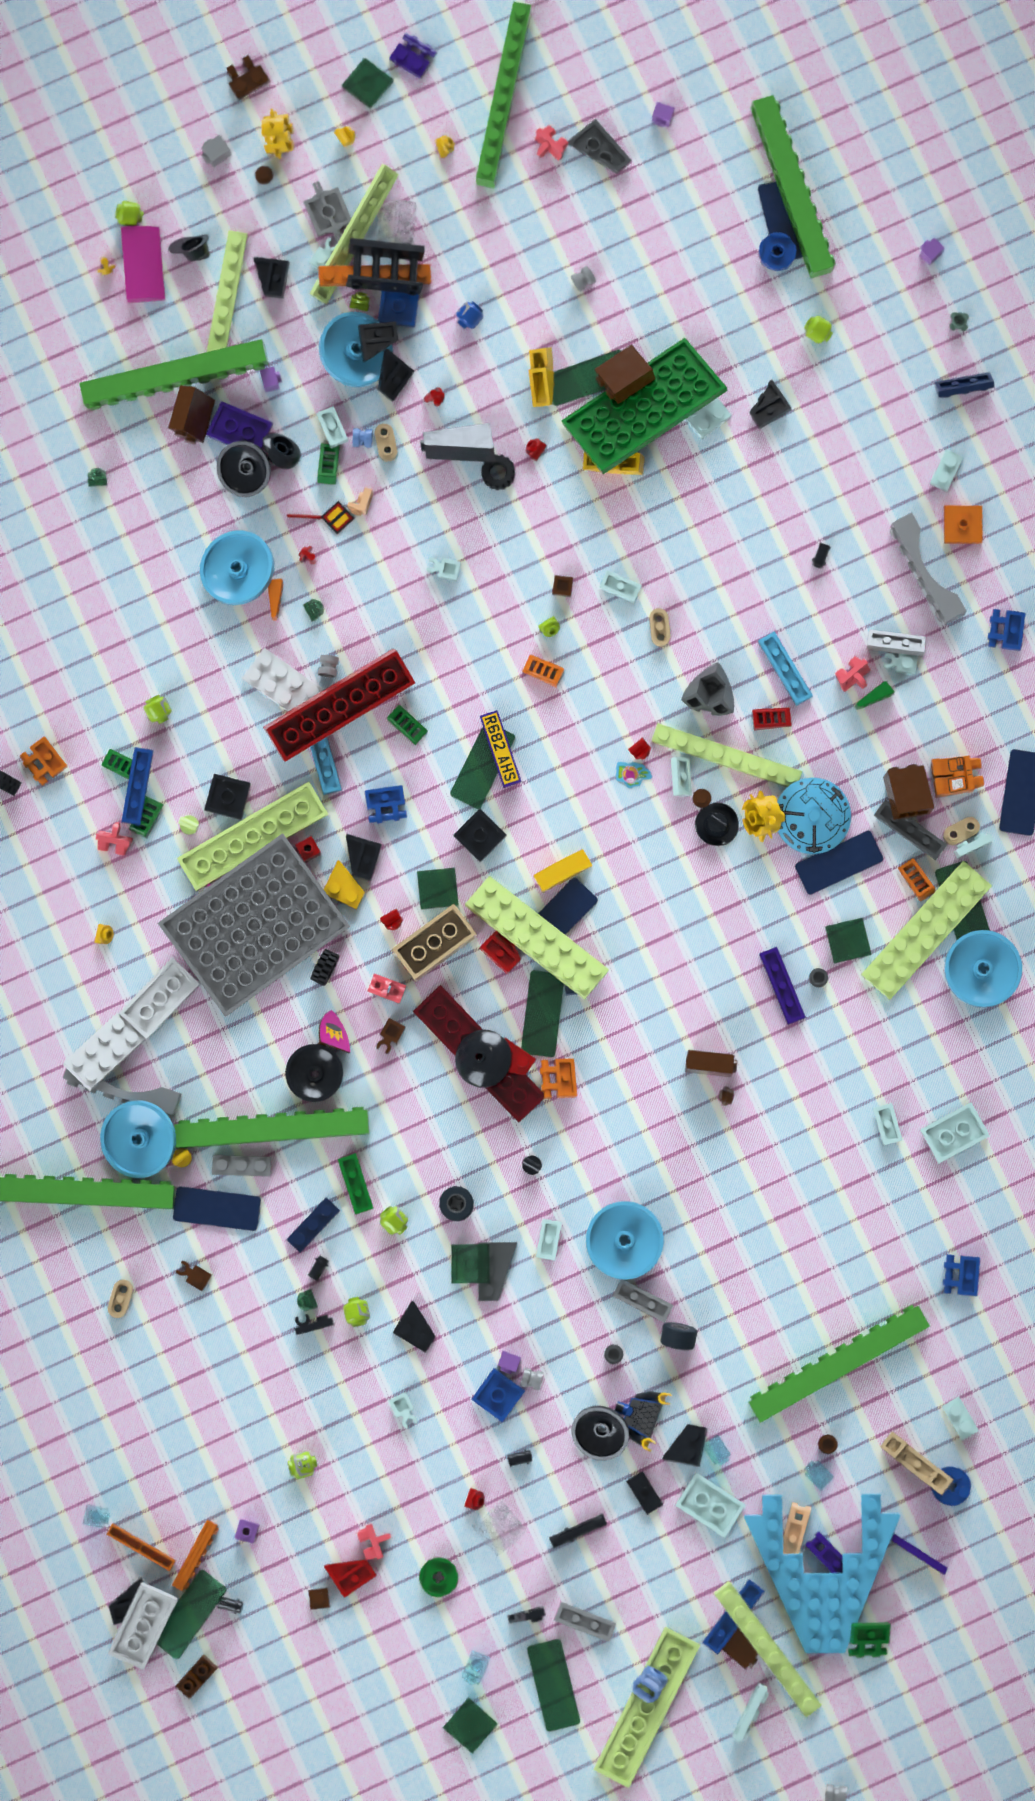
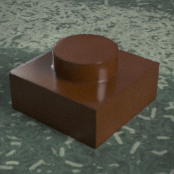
(562, 586)
(319, 1598)

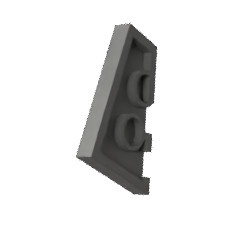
(600, 146)
(500, 1259)

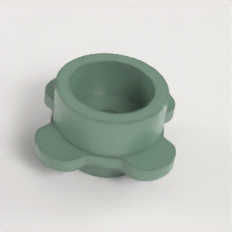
(963, 317)

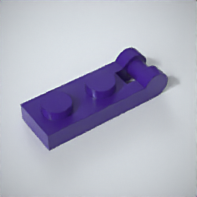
(828, 1555)

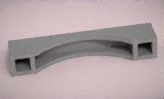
(946, 603)
(162, 1097)

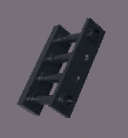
(388, 250)

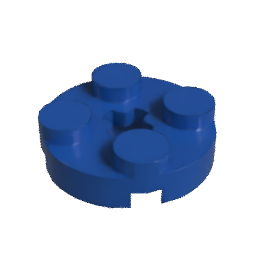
(786, 246)
(962, 1487)

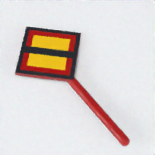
(336, 517)

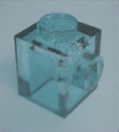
(96, 1516)

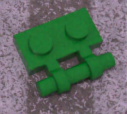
(869, 1633)

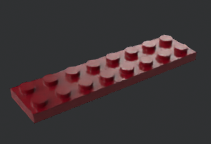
(451, 1025)

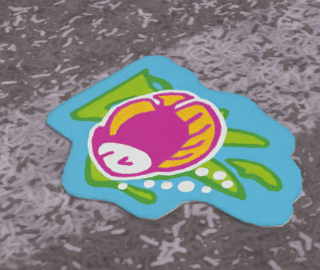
(632, 773)

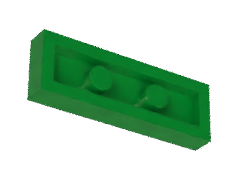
(355, 1184)

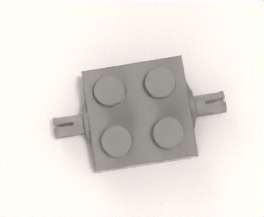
(327, 211)

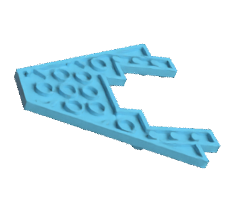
(823, 1603)

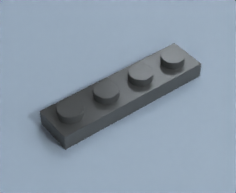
(911, 831)

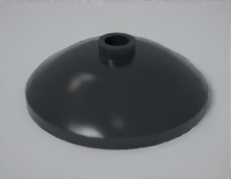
(234, 473)
(309, 1059)
(494, 1063)
(595, 1440)

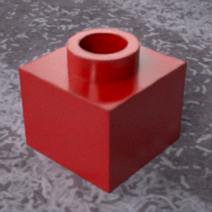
(313, 853)

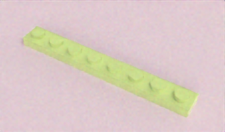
(358, 225)
(227, 290)
(725, 756)
(767, 1649)

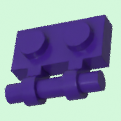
(411, 61)

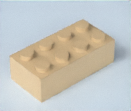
(434, 942)

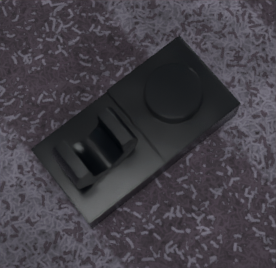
(322, 1322)

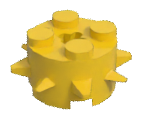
(277, 133)
(762, 816)

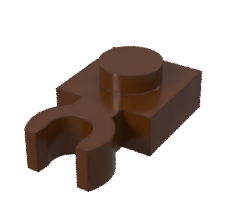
(391, 1032)
(196, 1277)

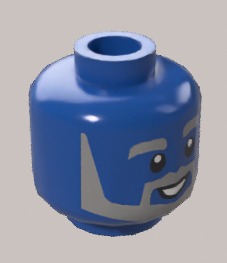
(469, 315)

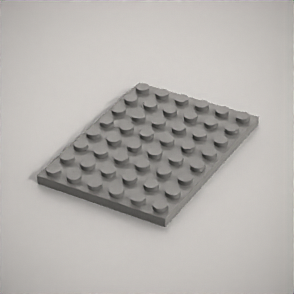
(253, 924)

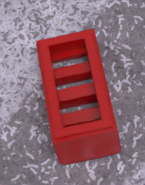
(755, 717)

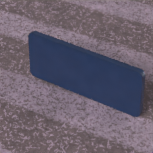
(776, 214)
(1019, 794)
(839, 863)
(569, 906)
(216, 1208)

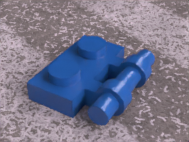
(1012, 632)
(385, 798)
(967, 1278)

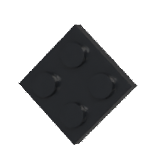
(227, 796)
(480, 835)

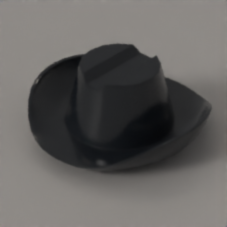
(281, 450)
(717, 824)

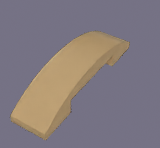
(916, 1463)

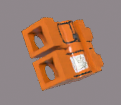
(961, 771)

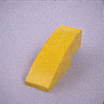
(541, 376)
(631, 466)
(562, 870)

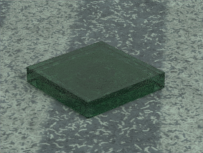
(367, 83)
(437, 888)
(848, 940)
(470, 1263)
(470, 1725)

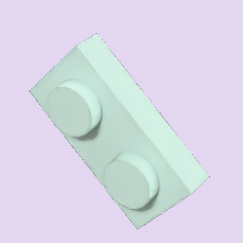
(332, 427)
(946, 470)
(620, 586)
(681, 776)
(980, 841)
(887, 1124)
(548, 1239)
(960, 1418)

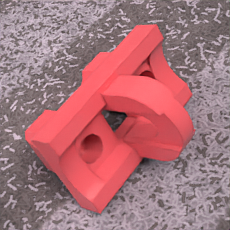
(555, 148)
(855, 675)
(105, 838)
(379, 987)
(369, 1533)

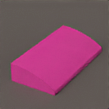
(142, 263)

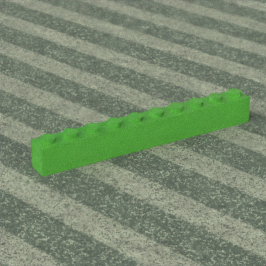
(503, 95)
(792, 186)
(172, 374)
(272, 1128)
(87, 1192)
(839, 1363)

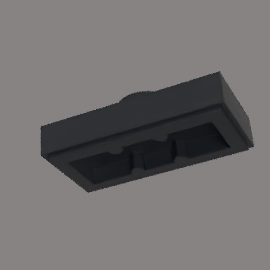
(644, 1492)

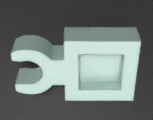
(322, 255)
(447, 569)
(904, 663)
(402, 1406)

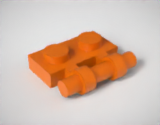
(47, 756)
(564, 1078)

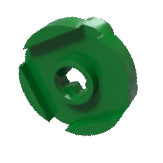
(429, 1583)

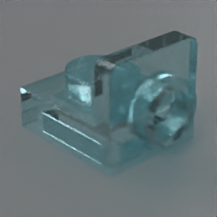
(717, 1450)
(818, 1474)
(475, 1667)

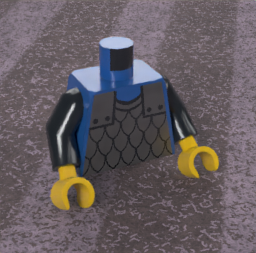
(642, 1415)

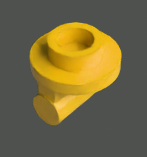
(345, 135)
(444, 145)
(106, 269)
(104, 934)
(181, 1157)

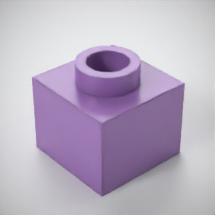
(662, 114)
(931, 251)
(270, 379)
(508, 1362)
(253, 1527)

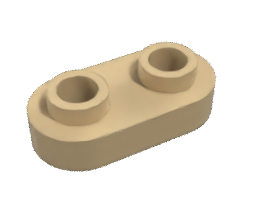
(386, 441)
(659, 628)
(961, 830)
(119, 1298)

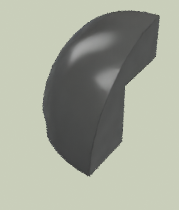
(710, 692)

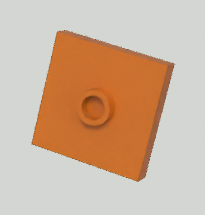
(962, 524)

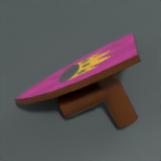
(333, 1032)

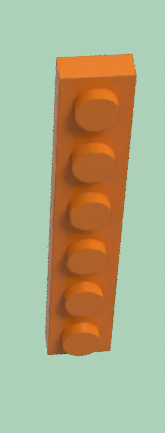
(338, 274)

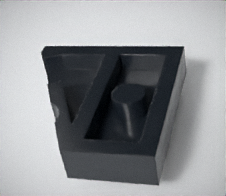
(273, 276)
(376, 338)
(393, 375)
(770, 406)
(362, 856)
(415, 1328)
(688, 1446)
(120, 1606)
(532, 1614)

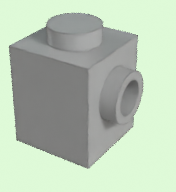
(215, 151)

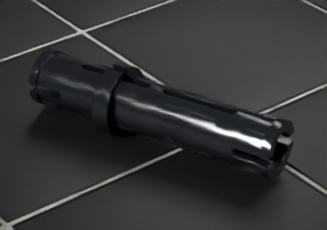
(572, 1533)

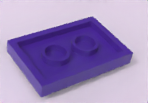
(235, 424)

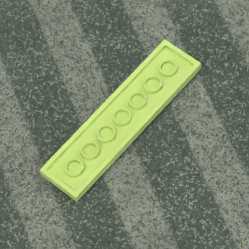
(237, 843)
(926, 930)
(537, 937)
(642, 1719)

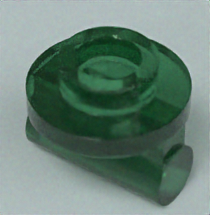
(97, 477)
(314, 609)
(306, 1300)

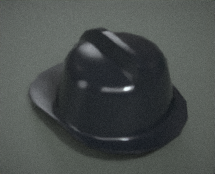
(193, 248)

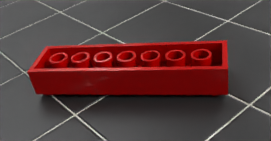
(339, 705)

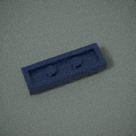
(964, 385)
(313, 1225)

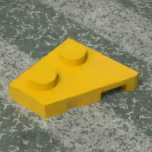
(343, 887)

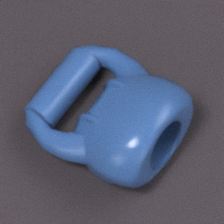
(653, 1680)

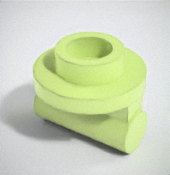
(188, 824)

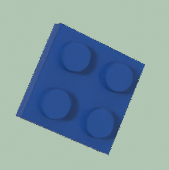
(398, 308)
(498, 1395)

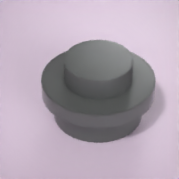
(818, 977)
(613, 1354)

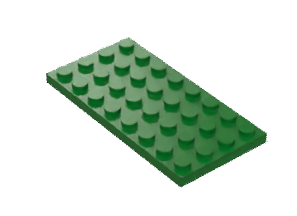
(617, 431)

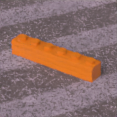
(141, 1547)
(195, 1554)

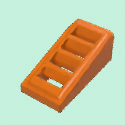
(275, 593)
(553, 682)
(926, 892)

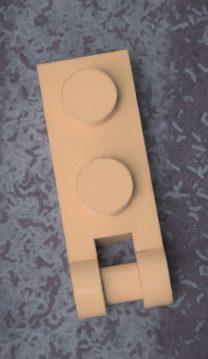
(795, 1529)

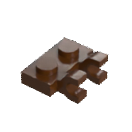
(248, 82)

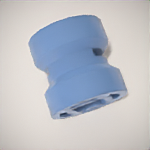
(362, 437)

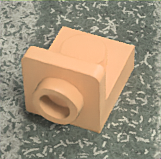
(364, 501)

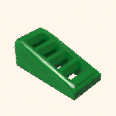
(324, 475)
(878, 694)
(395, 713)
(112, 768)
(145, 833)

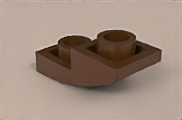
(196, 1676)

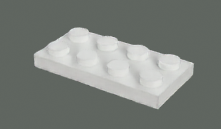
(279, 681)
(159, 998)
(103, 1051)
(142, 1625)

